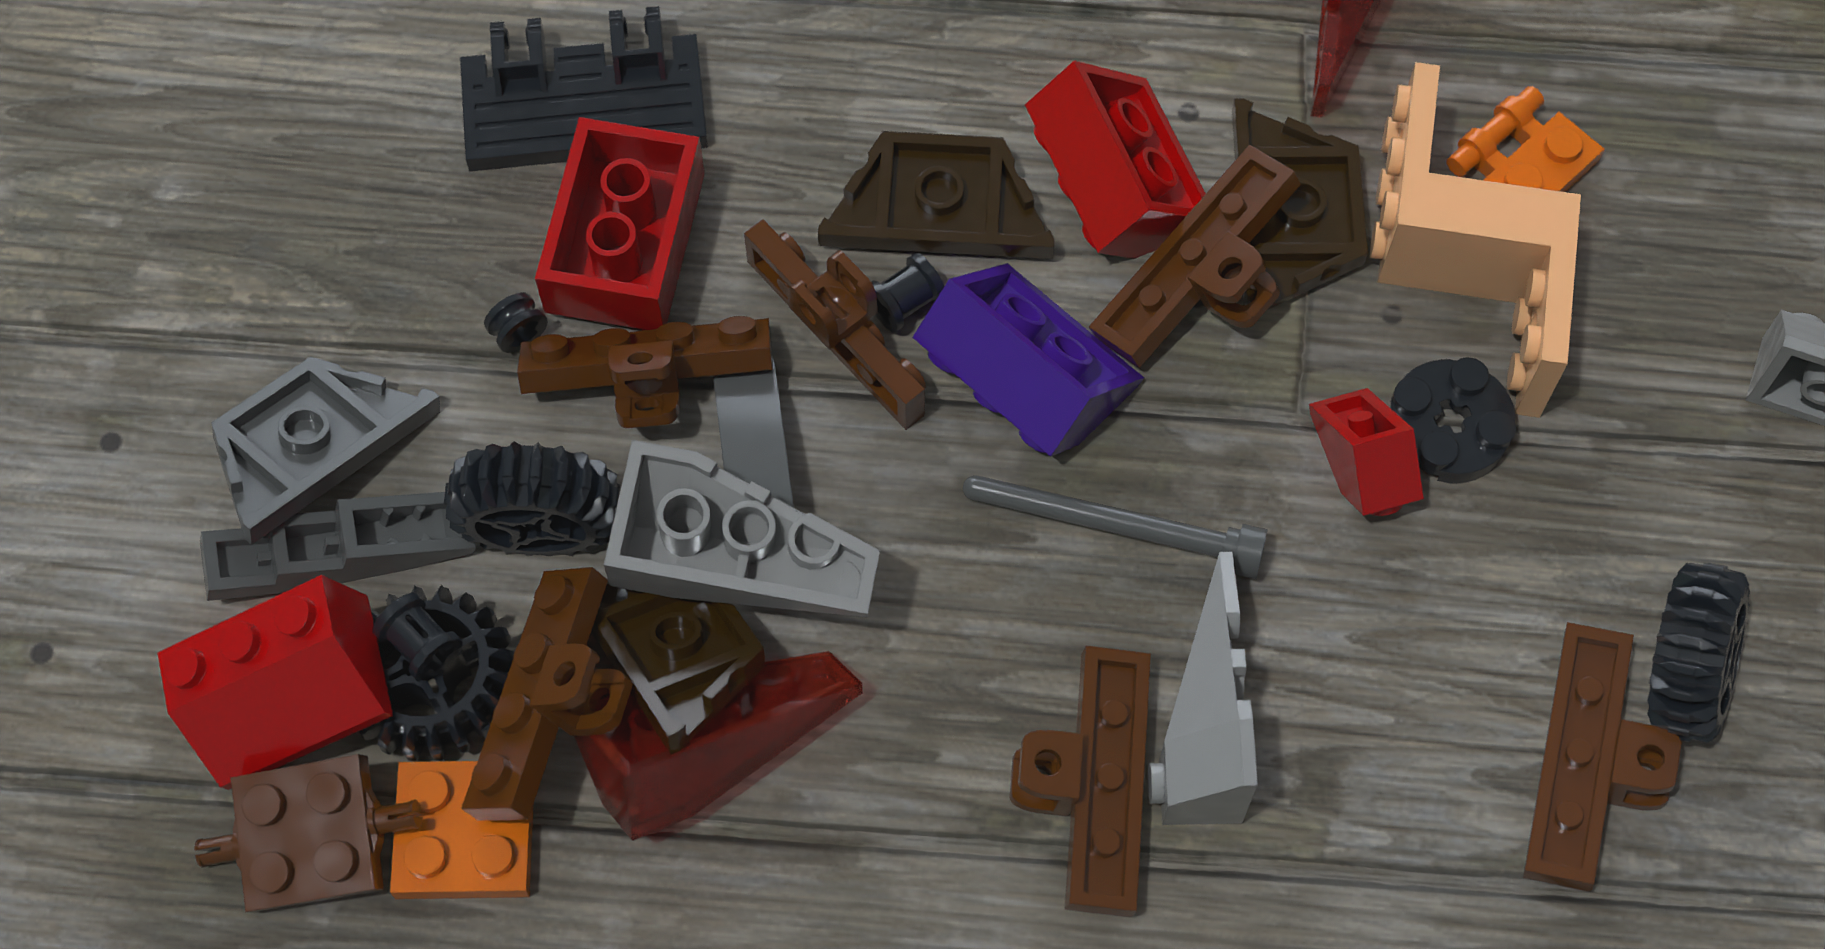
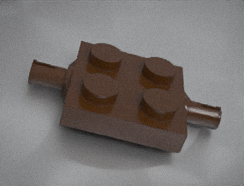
(307, 833)

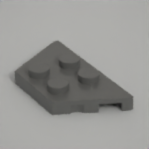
(308, 437)

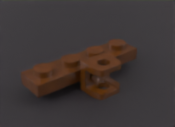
(1203, 260)
(839, 313)
(645, 363)
(546, 689)
(1593, 759)
(1096, 779)

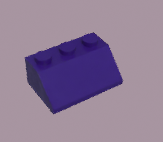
(1025, 357)

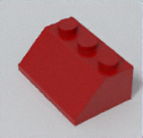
(1115, 157)
(277, 680)

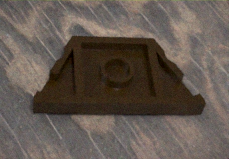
(938, 198)
(1323, 222)
(680, 656)

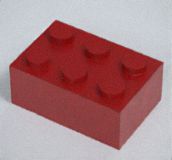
(620, 224)

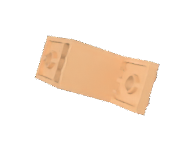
(1478, 241)

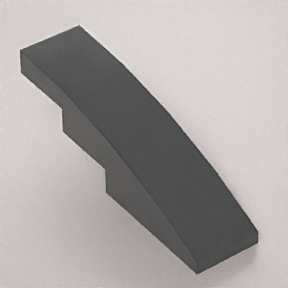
(753, 430)
(346, 545)

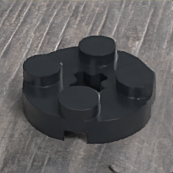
(1477, 397)

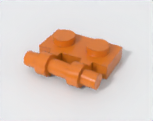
(1549, 154)

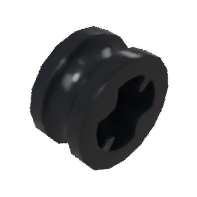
(515, 322)

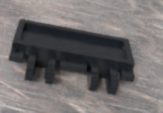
(533, 113)

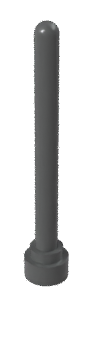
(1245, 543)

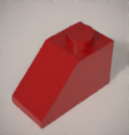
(1369, 452)

